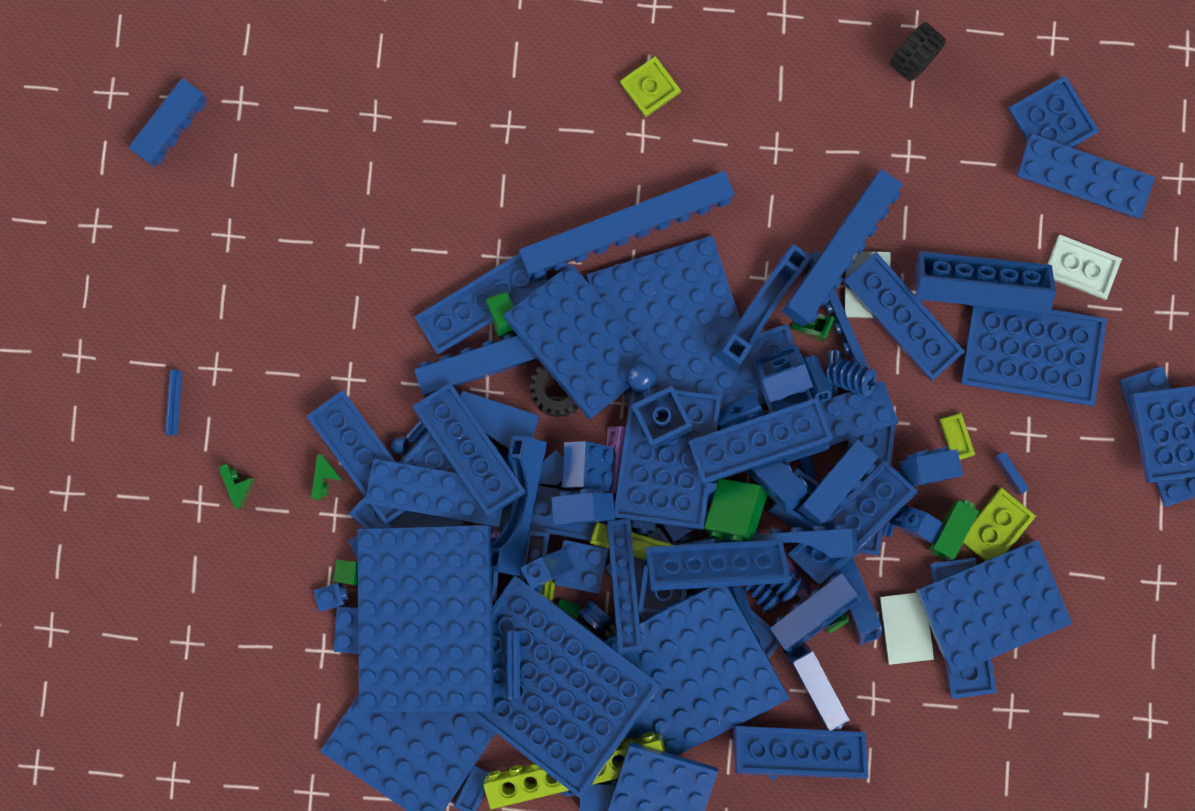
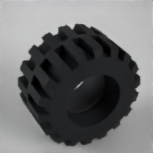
(917, 51)
(543, 402)

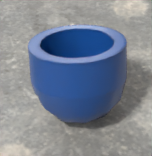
(399, 446)

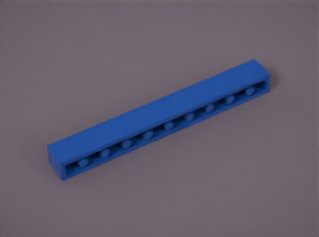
(626, 224)

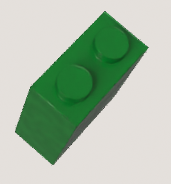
(735, 511)
(957, 523)

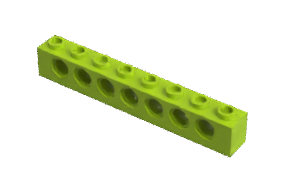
(499, 795)

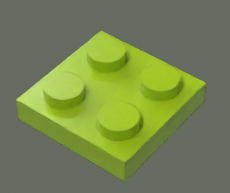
(650, 86)

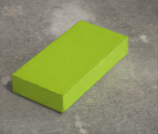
(957, 435)

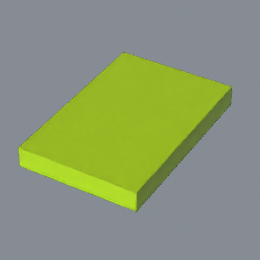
(998, 526)

